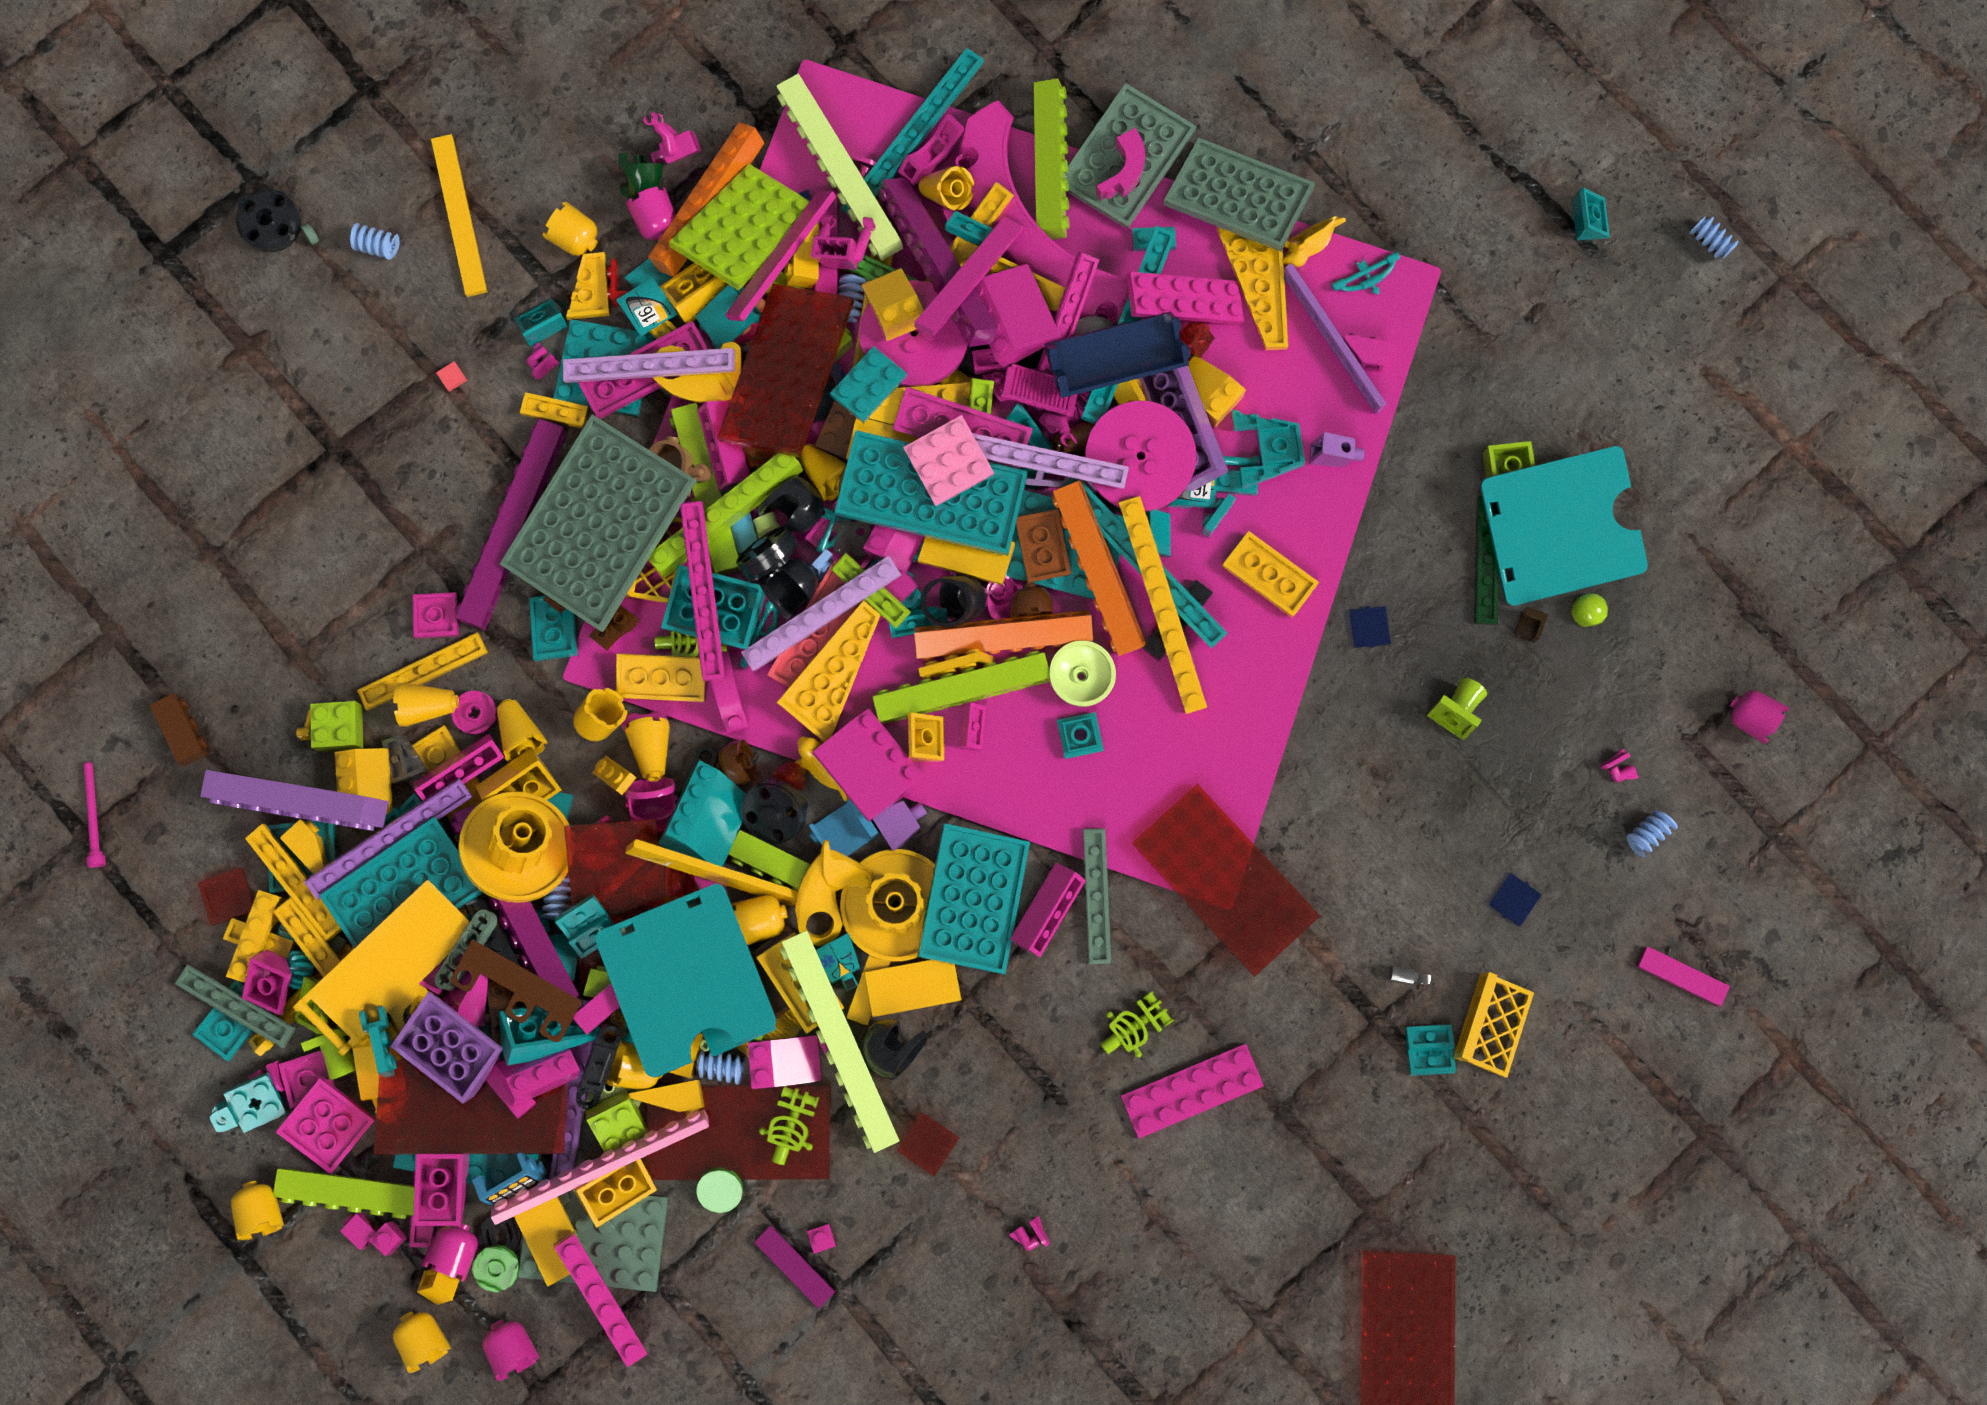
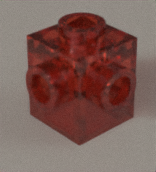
(1197, 337)
(792, 774)

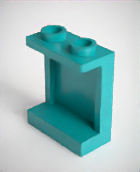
(717, 325)

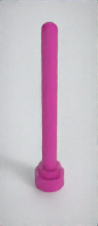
(95, 856)

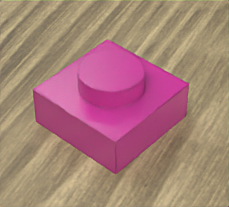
(821, 1238)

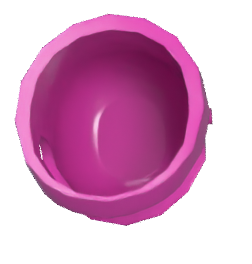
(652, 800)

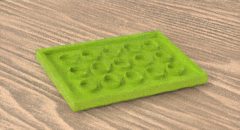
(740, 226)

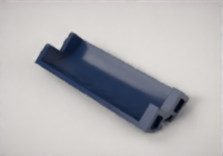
(1117, 354)

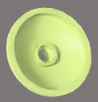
(1089, 660)

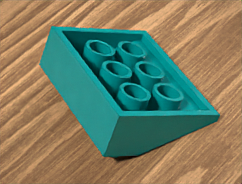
(736, 605)
(705, 816)

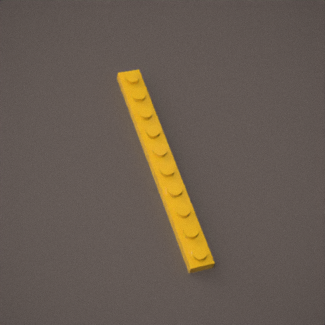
(1163, 604)

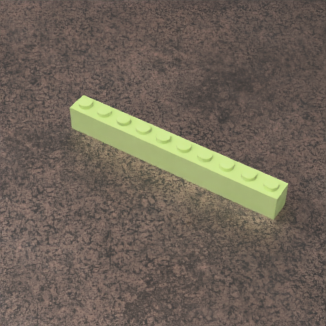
(838, 165)
(839, 1041)

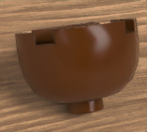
(1030, 601)
(736, 763)

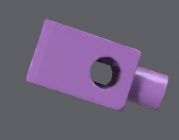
(1334, 450)
(899, 823)

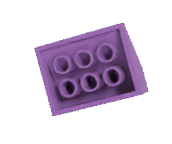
(447, 1048)

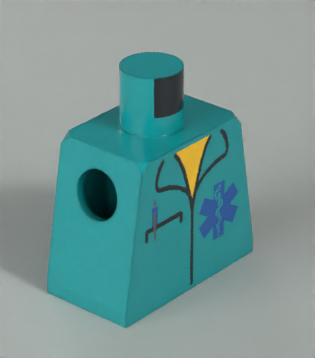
(840, 961)

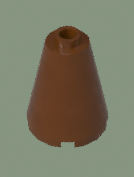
(1081, 433)

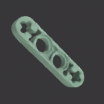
(462, 945)

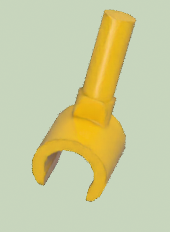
(305, 732)

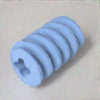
(1714, 237)
(374, 243)
(850, 287)
(1650, 831)
(557, 900)
(720, 1067)

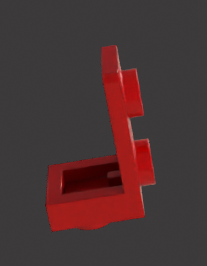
(613, 291)

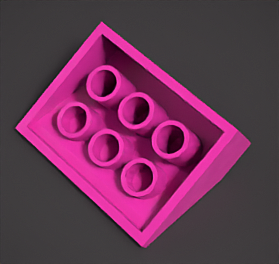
(1019, 313)
(868, 765)

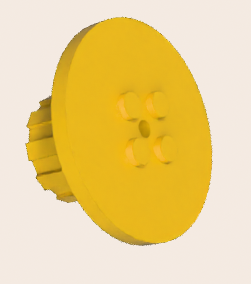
(514, 847)
(869, 914)

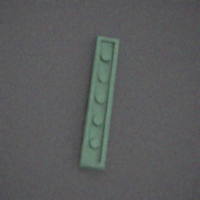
(1097, 896)
(235, 1006)

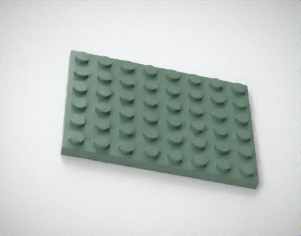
(598, 522)

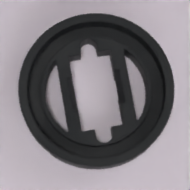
(487, 1225)

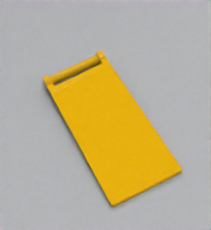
(386, 964)

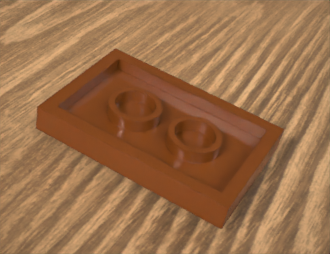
(1042, 546)

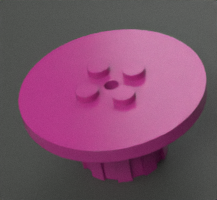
(917, 353)
(1158, 438)

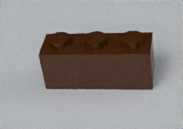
(180, 729)

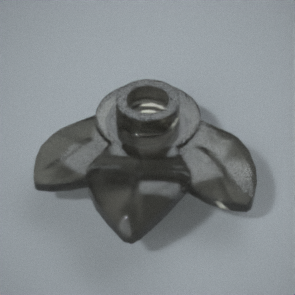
(848, 540)

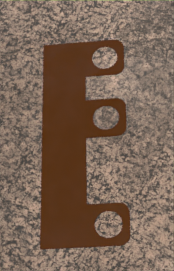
(524, 984)

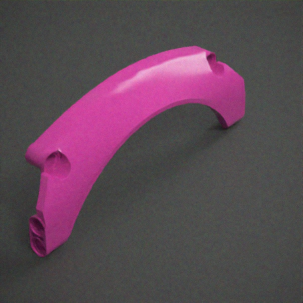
(985, 158)

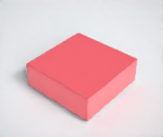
(451, 376)

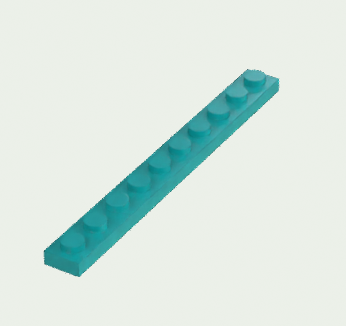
(923, 121)
(1152, 263)
(1186, 605)

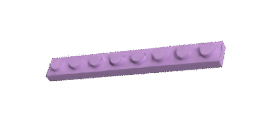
(649, 365)
(1052, 461)
(821, 613)

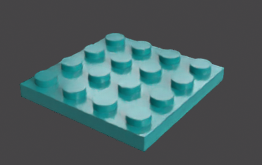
(597, 340)

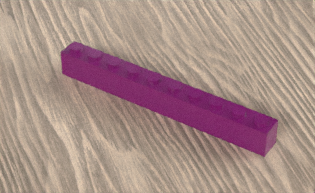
(935, 257)
(521, 498)
(526, 931)

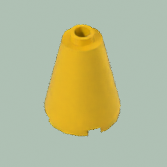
(948, 187)
(822, 470)
(422, 703)
(517, 731)
(649, 745)

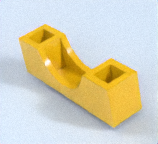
(255, 933)

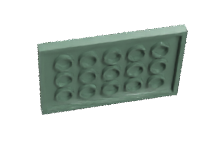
(1098, 158)
(1239, 194)
(622, 1249)

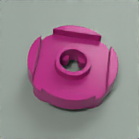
(487, 715)

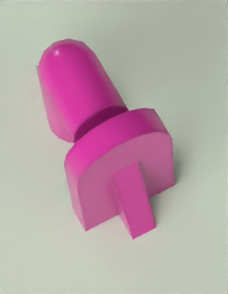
(861, 160)
(540, 369)
(1616, 774)
(274, 1072)
(1030, 1243)

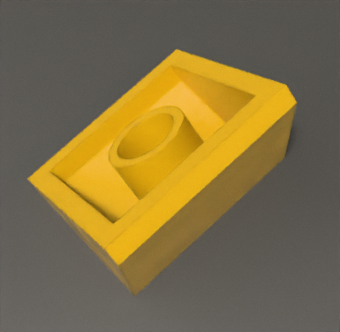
(925, 737)

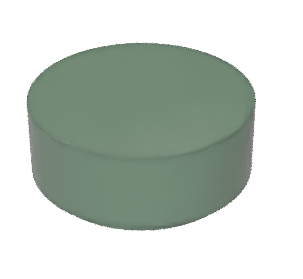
(309, 234)

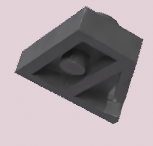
(403, 759)

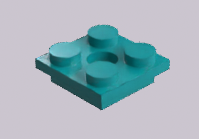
(1073, 747)

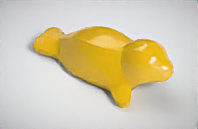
(1310, 241)
(805, 748)

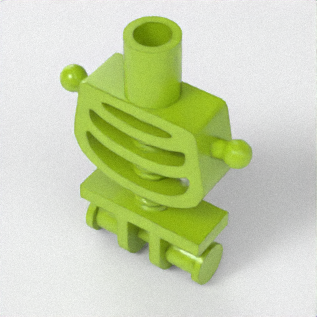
(671, 642)
(1117, 1039)
(783, 1147)

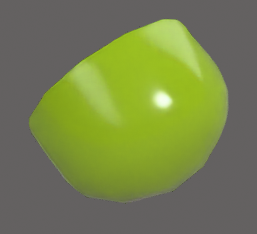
(1589, 610)

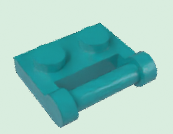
(1231, 481)

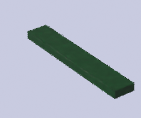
(1485, 569)

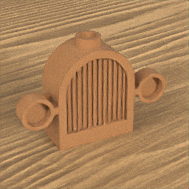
(681, 458)

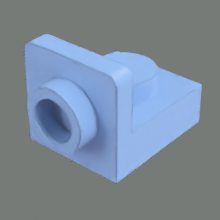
(822, 564)

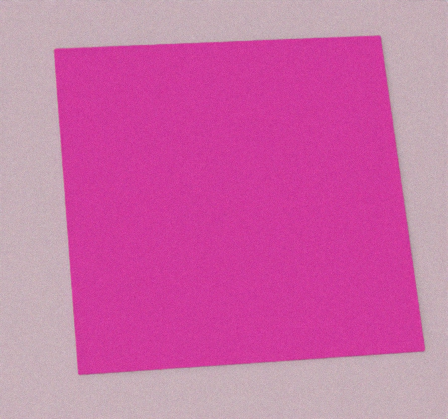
(1247, 678)

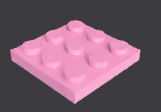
(948, 460)

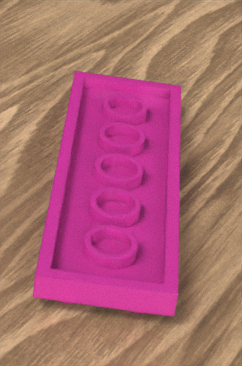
(1185, 297)
(613, 395)
(925, 412)
(1192, 1091)

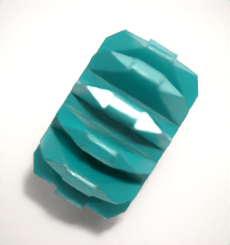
(300, 967)

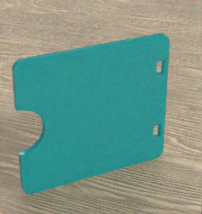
(1561, 526)
(684, 976)

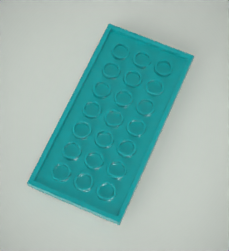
(887, 492)

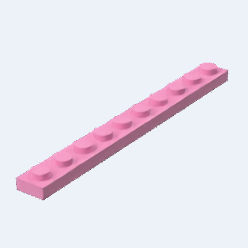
(600, 1166)

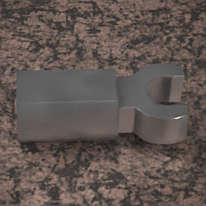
(1408, 976)

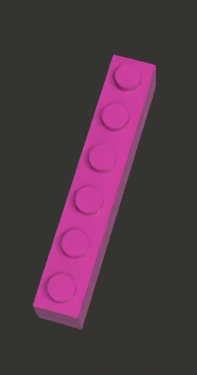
(600, 1299)

